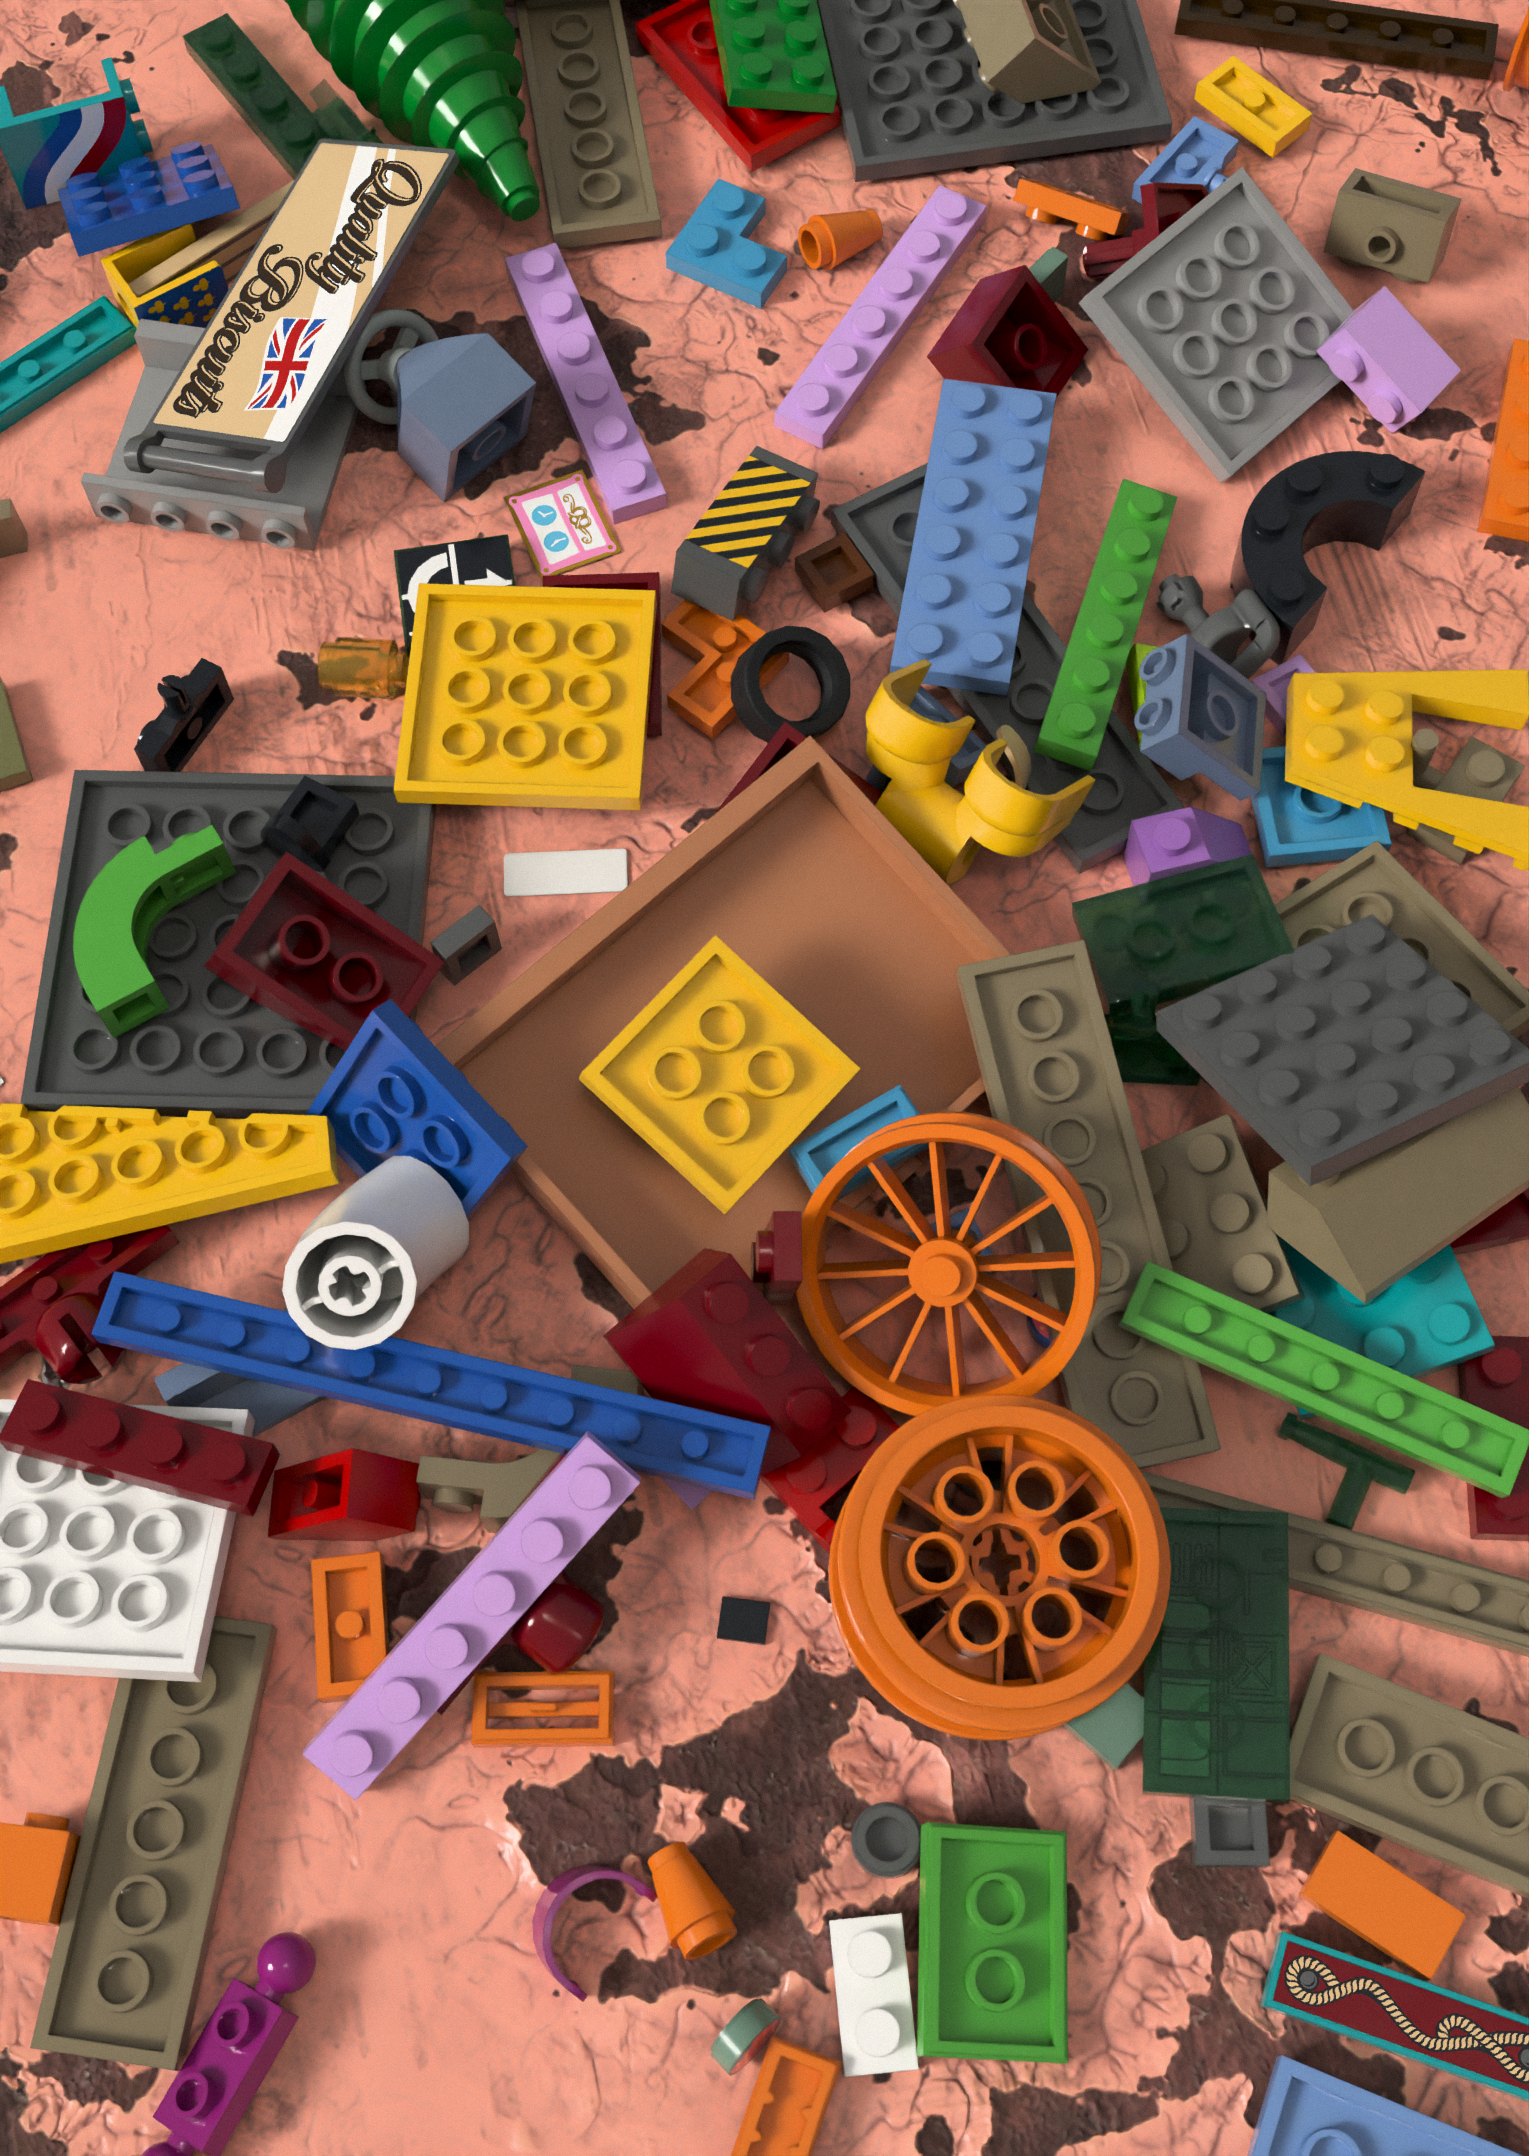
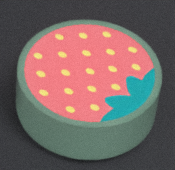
(745, 2036)

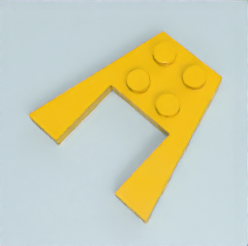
(1355, 736)

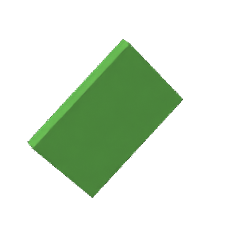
(992, 1944)

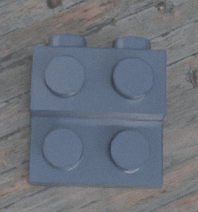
(1201, 717)

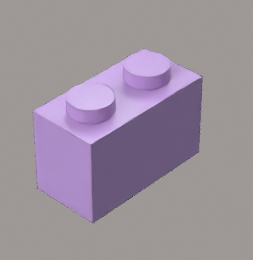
(1388, 360)

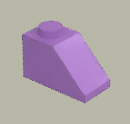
(1180, 843)

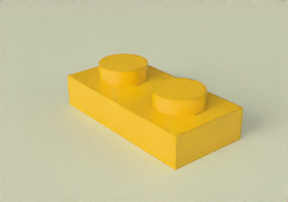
(1253, 106)

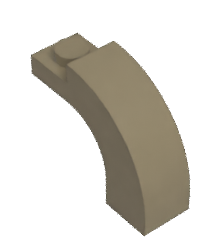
(502, 1486)

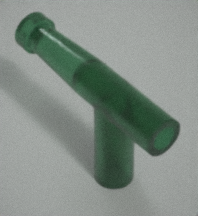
(1361, 1464)

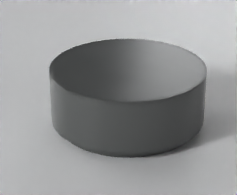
(886, 1840)

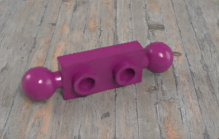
(234, 2052)

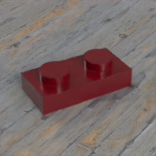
(778, 1256)

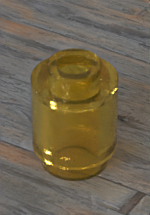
(362, 667)

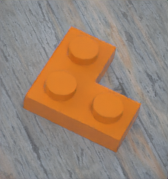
(716, 644)

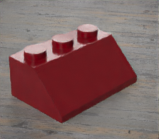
(724, 1350)

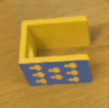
(183, 301)

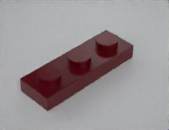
(1500, 1386)

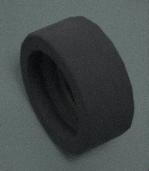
(818, 654)

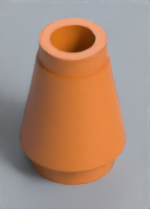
(838, 236)
(690, 1902)

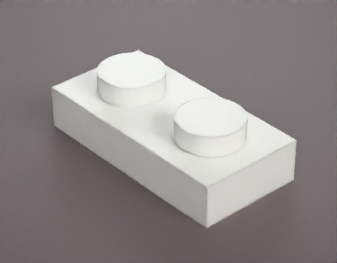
(873, 1995)

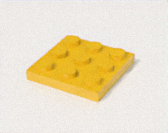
(719, 1074)

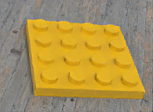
(527, 697)

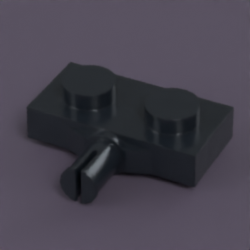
(188, 716)

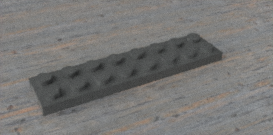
(1126, 782)

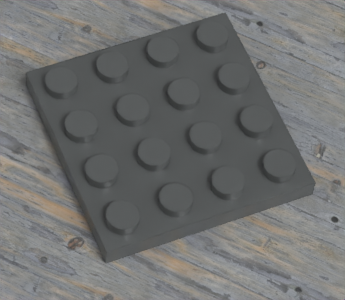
(1344, 1048)

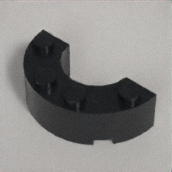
(1312, 504)

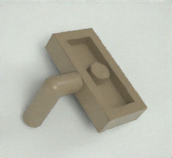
(1476, 772)

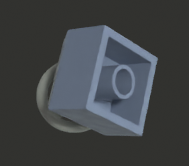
(456, 398)

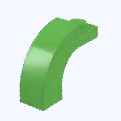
(122, 913)

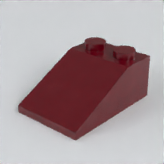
(320, 955)

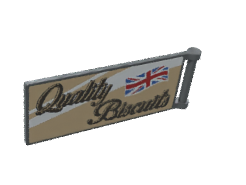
(295, 311)

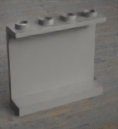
(211, 504)

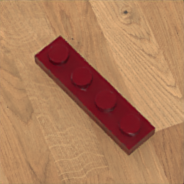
(140, 1447)

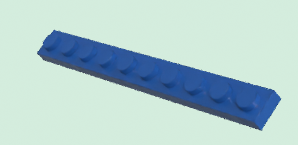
(434, 1385)

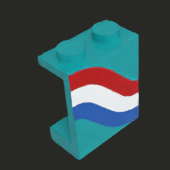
(71, 139)

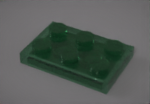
(1180, 931)

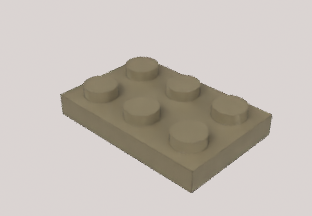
(1218, 1216)

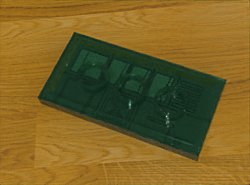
(1221, 1661)

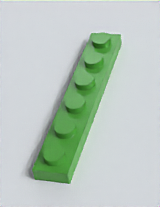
(1105, 626)
(1326, 1379)

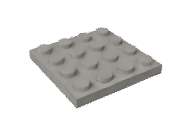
(1224, 323)

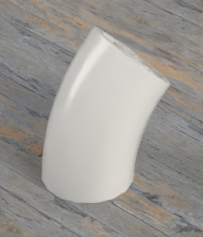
(374, 1254)

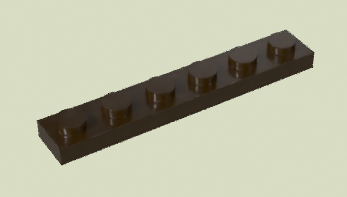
(1347, 32)

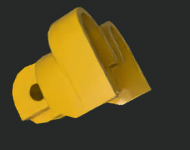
(932, 814)

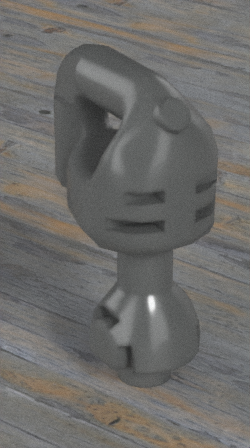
(1225, 629)

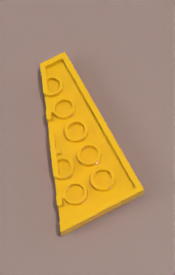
(129, 1170)

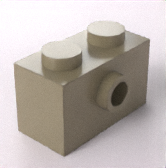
(1391, 226)

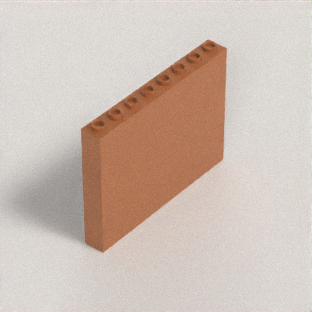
(822, 909)

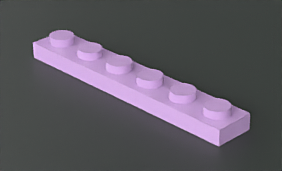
(879, 317)
(586, 384)
(471, 1615)

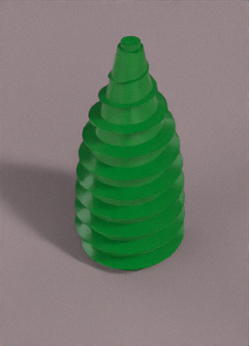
(436, 81)

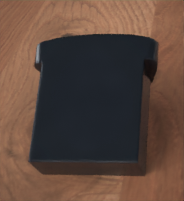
(310, 824)

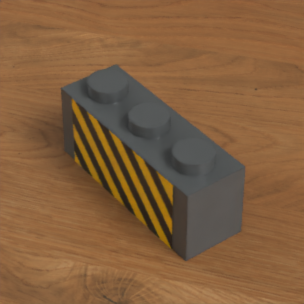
(745, 534)

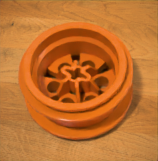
(945, 1676)

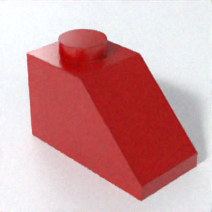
(345, 1498)

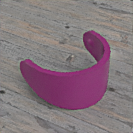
(551, 1901)

